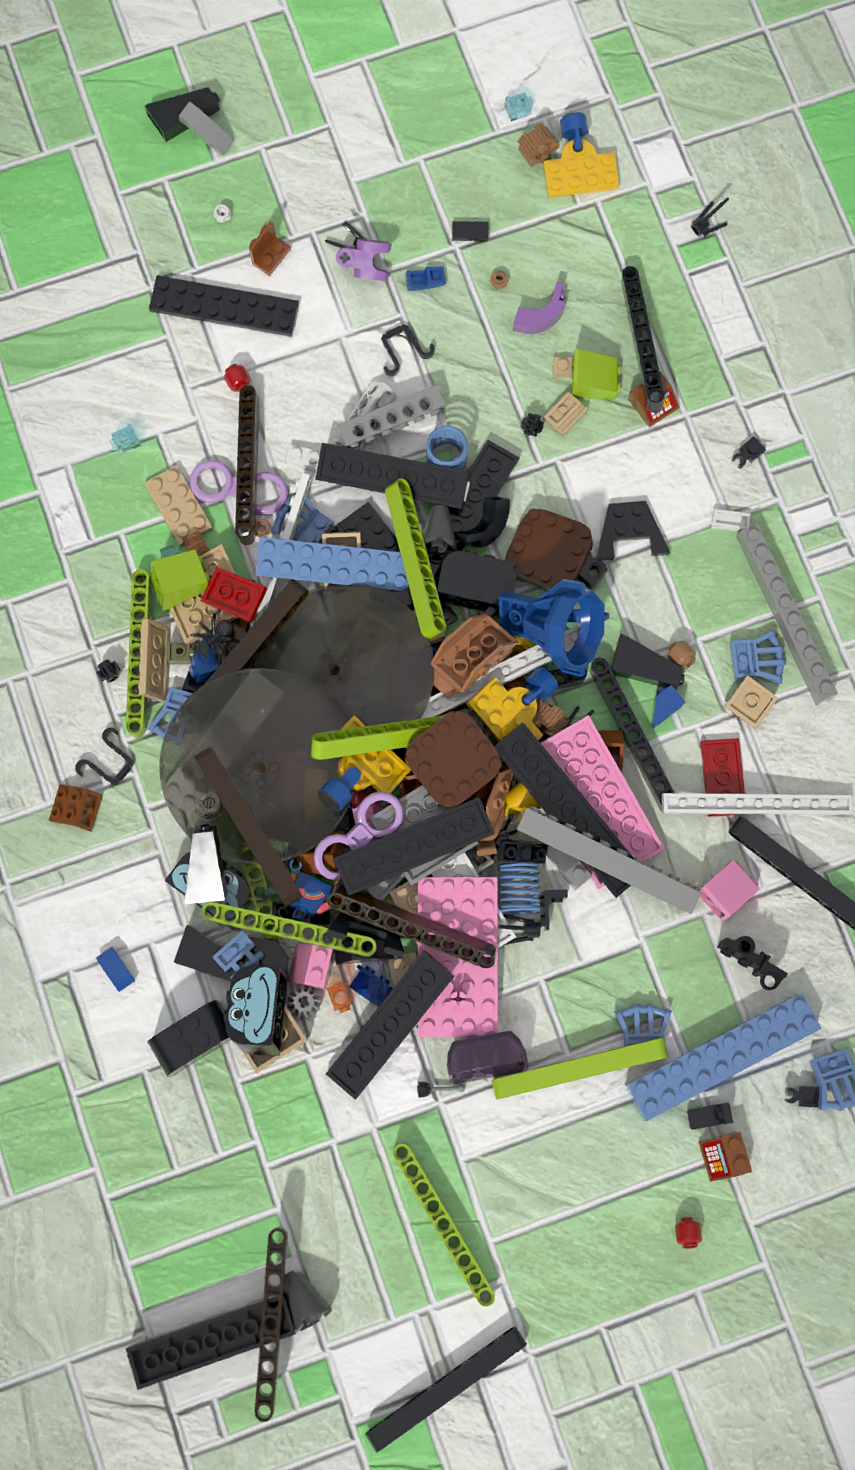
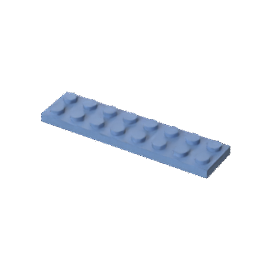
(330, 563)

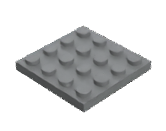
(417, 807)

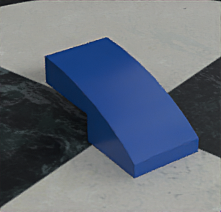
(425, 279)
(115, 969)

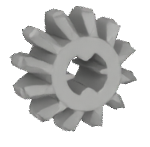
(298, 1006)

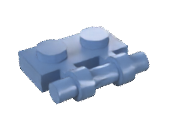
(235, 951)

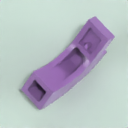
(540, 320)

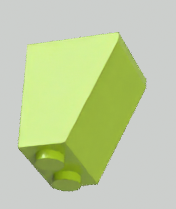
(594, 375)
(178, 578)

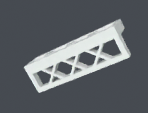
(379, 398)

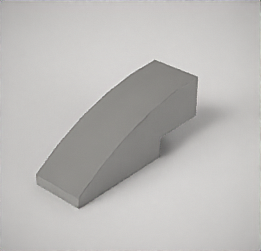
(205, 128)

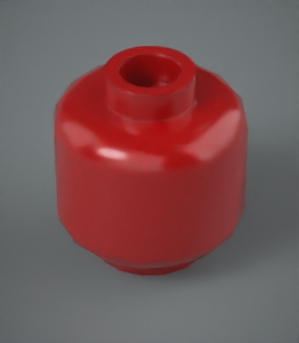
(236, 377)
(688, 1233)

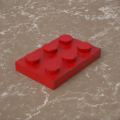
(234, 594)

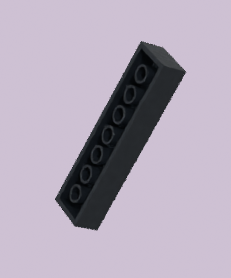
(203, 1342)

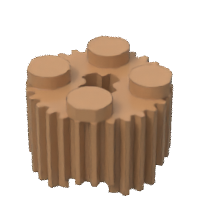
(537, 145)
(549, 718)

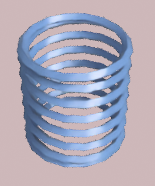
(447, 435)
(526, 908)

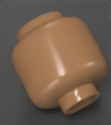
(682, 654)

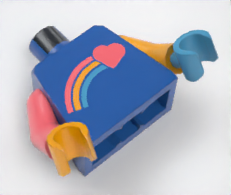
(313, 892)

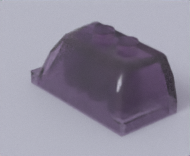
(485, 1057)

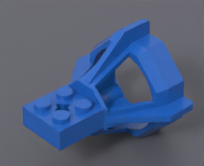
(546, 620)

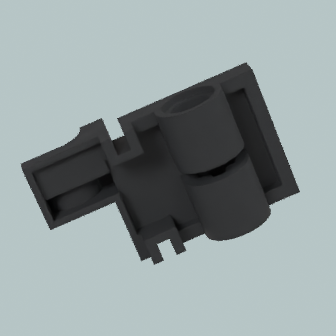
(748, 958)

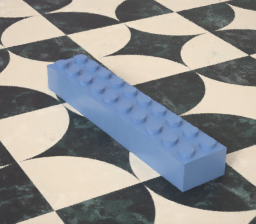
(722, 1056)

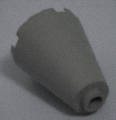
(439, 532)
(304, 1301)

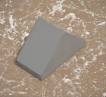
(480, 863)

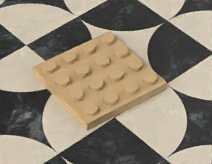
(192, 611)

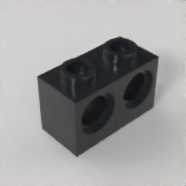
(592, 564)

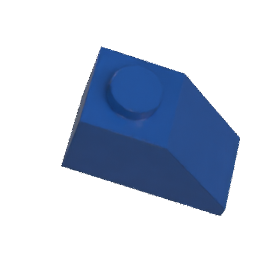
(203, 669)
(665, 704)

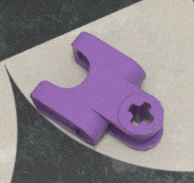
(362, 259)

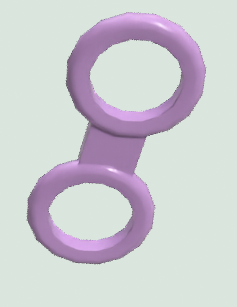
(230, 486)
(361, 832)

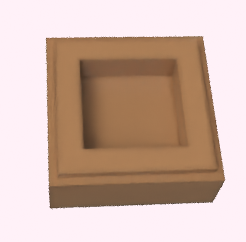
(486, 848)

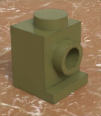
(174, 658)

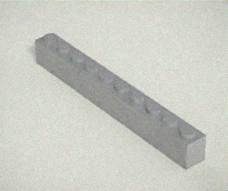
(786, 615)
(607, 860)

